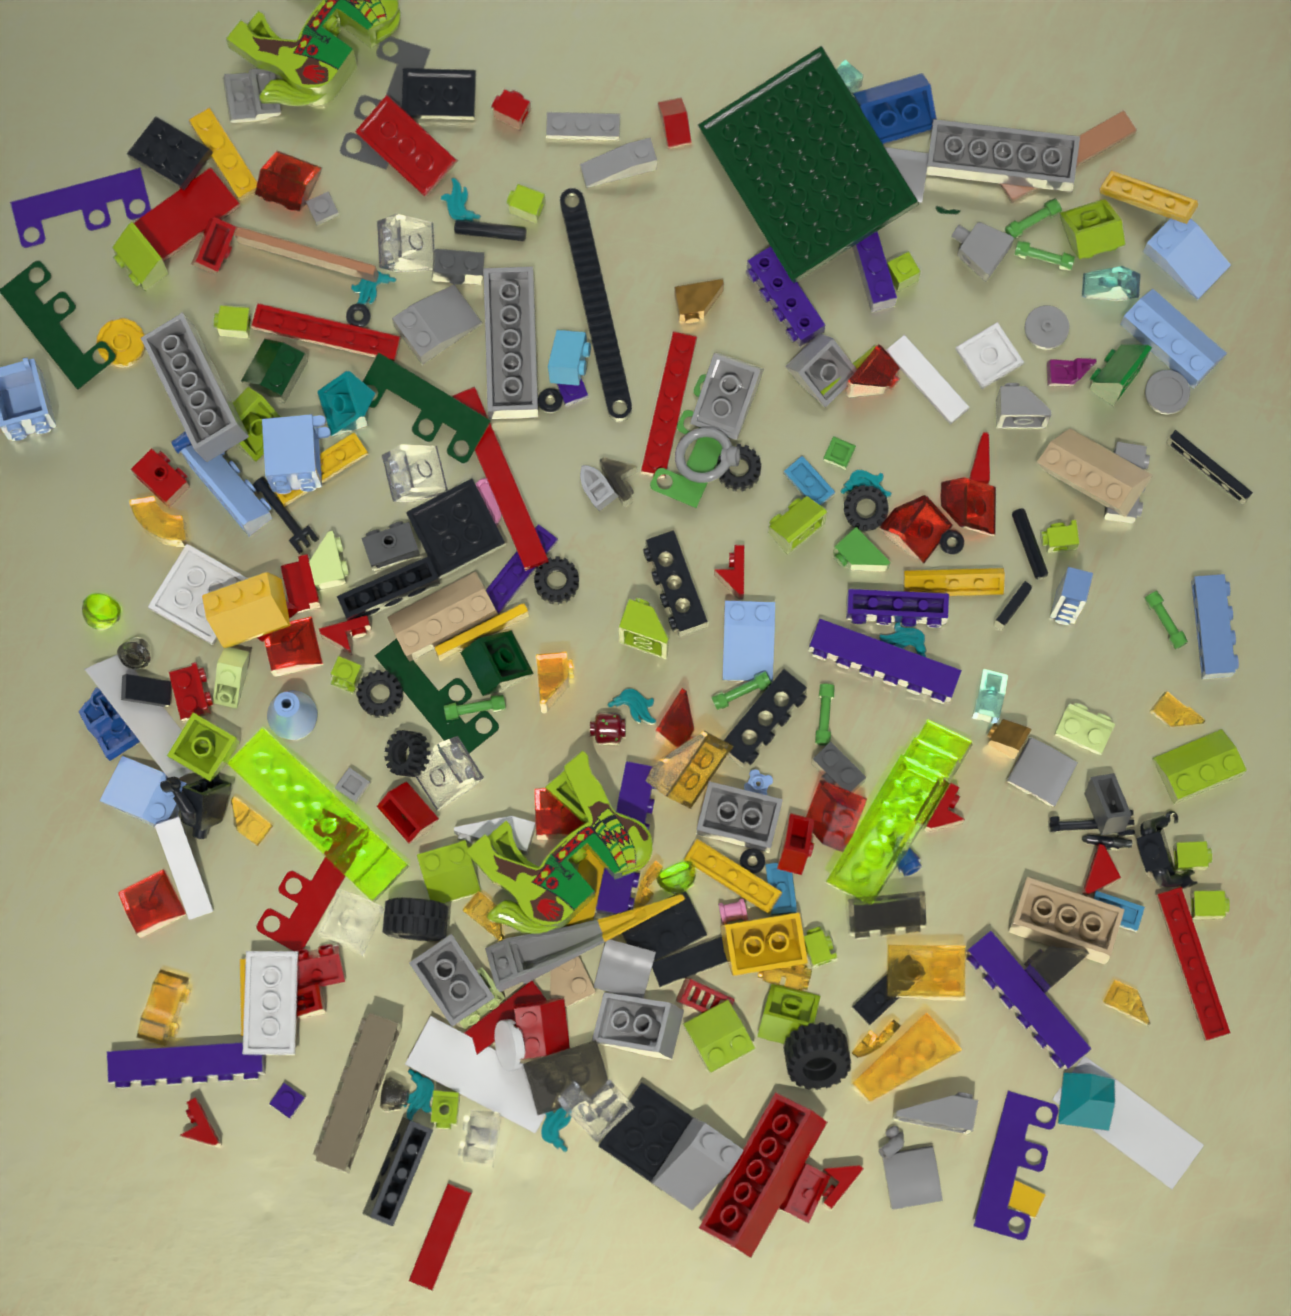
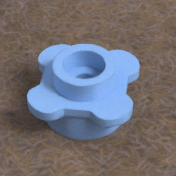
(755, 777)

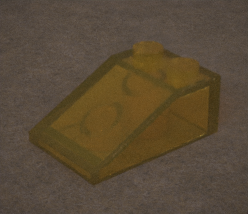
(689, 768)
(926, 972)

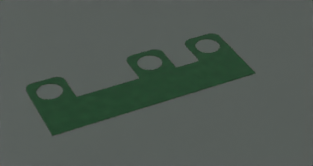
(45, 326)
(433, 402)
(431, 701)

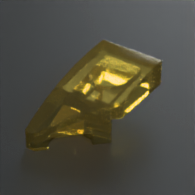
(1174, 713)
(249, 823)
(644, 895)
(478, 909)
(1127, 1001)
(872, 1042)

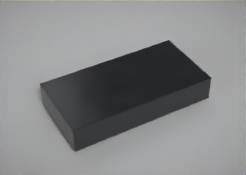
(1013, 605)
(145, 690)

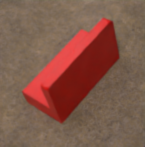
(300, 584)

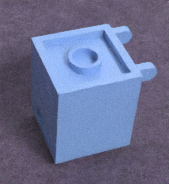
(24, 401)
(293, 452)

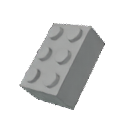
(739, 816)

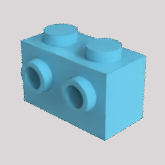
(568, 357)

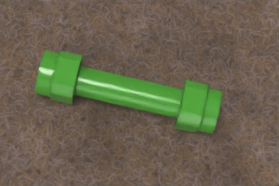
(1050, 209)
(1065, 261)
(1155, 602)
(721, 700)
(496, 703)
(823, 735)

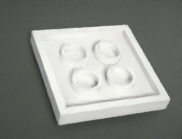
(182, 590)

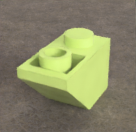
(326, 563)
(230, 677)

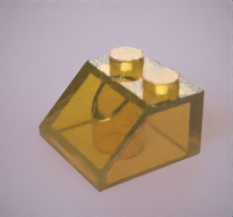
(553, 677)

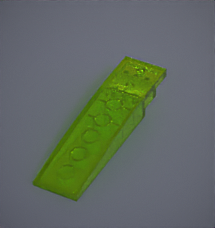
(899, 812)
(318, 815)

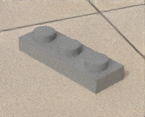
(583, 126)

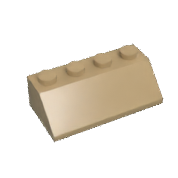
(1094, 471)
(442, 616)
(1066, 920)

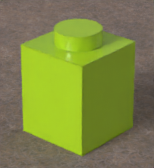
(526, 203)
(903, 271)
(233, 321)
(1191, 856)
(1209, 904)

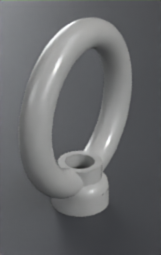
(729, 455)

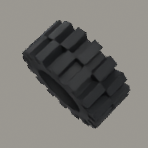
(750, 477)
(857, 495)
(565, 592)
(372, 680)
(417, 753)

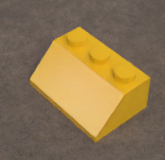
(247, 609)
(764, 944)

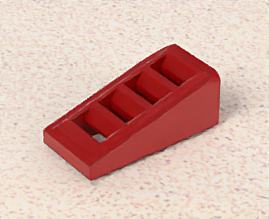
(981, 465)
(685, 991)

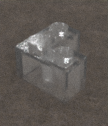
(595, 1113)

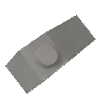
(620, 163)

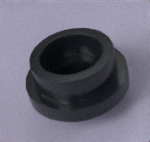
(358, 308)
(550, 393)
(955, 535)
(756, 854)

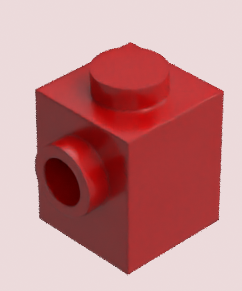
(511, 108)

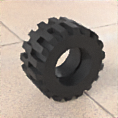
(415, 919)
(817, 1056)

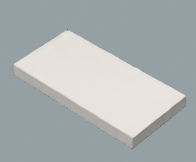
(270, 1003)

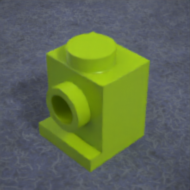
(1060, 537)
(346, 674)
(818, 947)
(450, 1099)

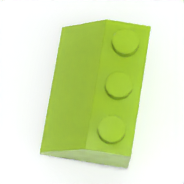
(642, 629)
(1199, 766)

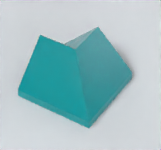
(345, 403)
(1087, 1101)

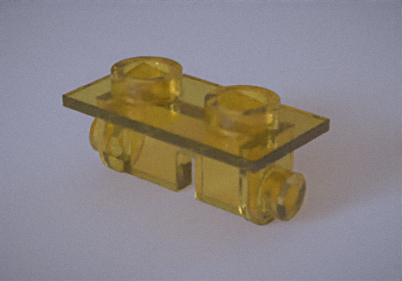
(794, 976)

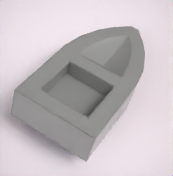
(597, 487)

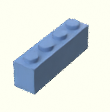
(1071, 596)
(1213, 626)

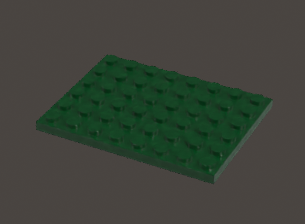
(808, 164)

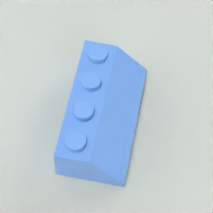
(1172, 337)
(230, 490)

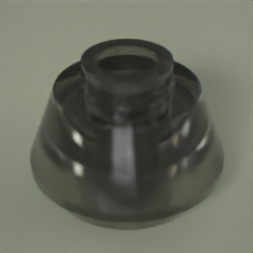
(134, 653)
(393, 1095)

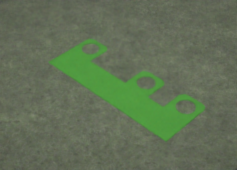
(702, 460)

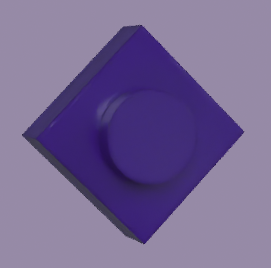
(572, 393)
(287, 1100)

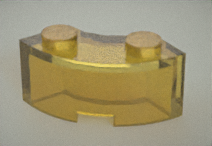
(158, 524)
(163, 1007)

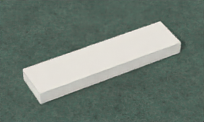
(927, 379)
(183, 867)

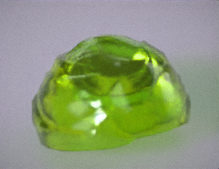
(100, 611)
(677, 877)

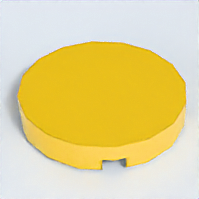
(124, 340)

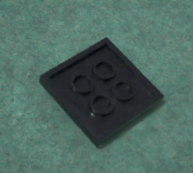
(455, 528)
(646, 1133)

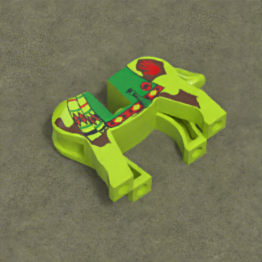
(318, 61)
(555, 890)

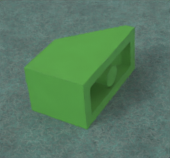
(859, 553)

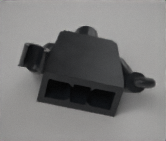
(200, 802)
(1157, 856)

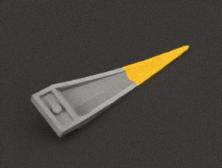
(532, 955)

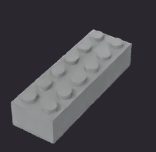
(1003, 155)
(510, 343)
(194, 387)

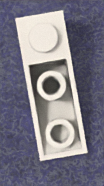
(522, 831)

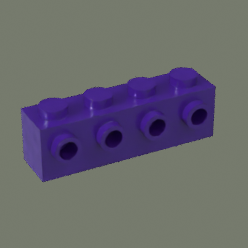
(786, 298)
(897, 607)

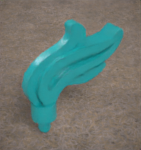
(457, 201)
(368, 288)
(861, 478)
(906, 637)
(637, 705)
(421, 1097)
(552, 1125)

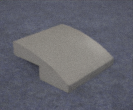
(243, 96)
(912, 168)
(1042, 771)
(624, 969)
(912, 1178)

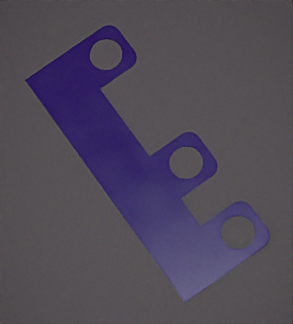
(83, 196)
(1007, 1155)

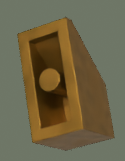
(696, 299)
(1008, 737)

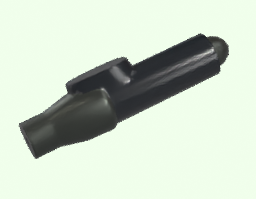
(1110, 843)

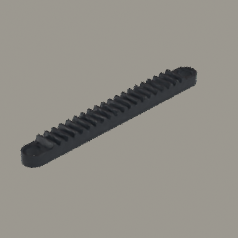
(595, 304)

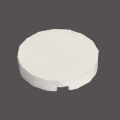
(509, 1045)

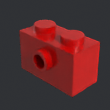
(214, 245)
(160, 477)
(407, 812)
(796, 844)

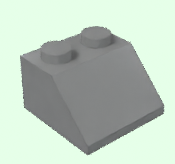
(819, 366)
(1020, 408)

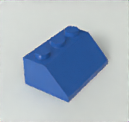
(898, 107)

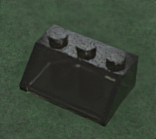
(887, 915)
(1052, 965)
(554, 1073)

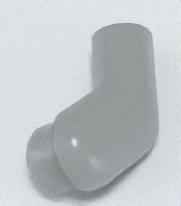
(894, 1144)

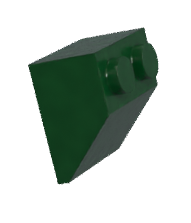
(275, 369)
(496, 662)

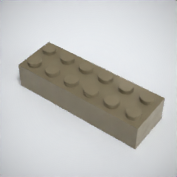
(358, 1092)

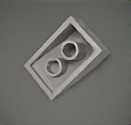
(436, 323)
(726, 395)
(451, 980)
(638, 1025)
(948, 1113)
(696, 1164)

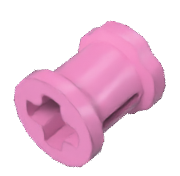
(733, 911)

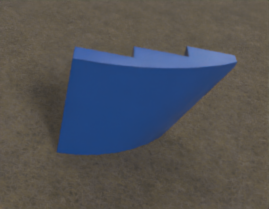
(107, 725)

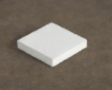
(989, 355)

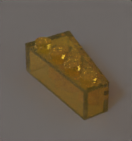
(910, 1056)

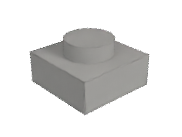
(322, 208)
(352, 785)

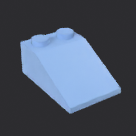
(1187, 256)
(748, 640)
(138, 792)

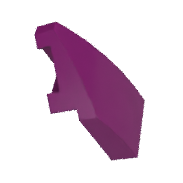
(1067, 372)

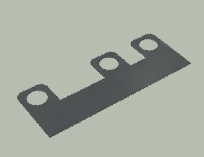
(407, 56)

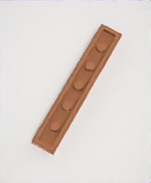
(1091, 144)
(306, 254)

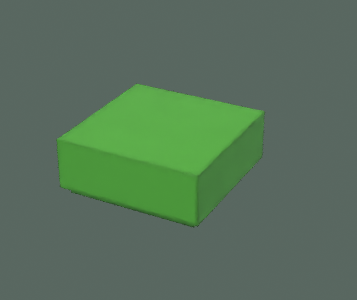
(839, 453)

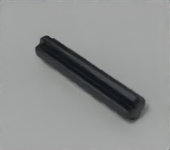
(490, 230)
(1030, 544)

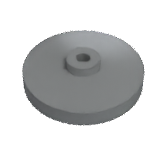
(1046, 327)
(1167, 392)

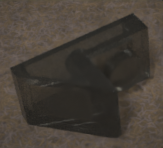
(616, 473)

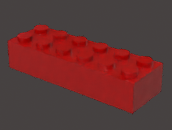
(763, 1175)

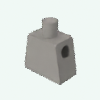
(982, 248)

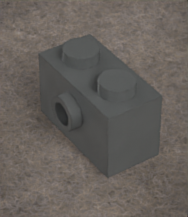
(458, 266)
(390, 545)
(838, 768)
(1107, 804)

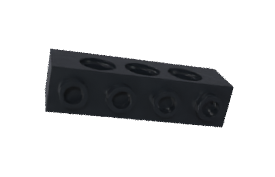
(667, 546)
(389, 589)
(783, 685)
(397, 1171)

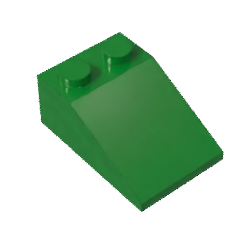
(1119, 371)

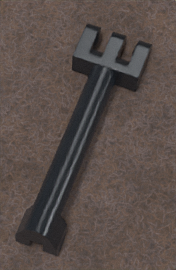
(262, 485)
(1056, 825)

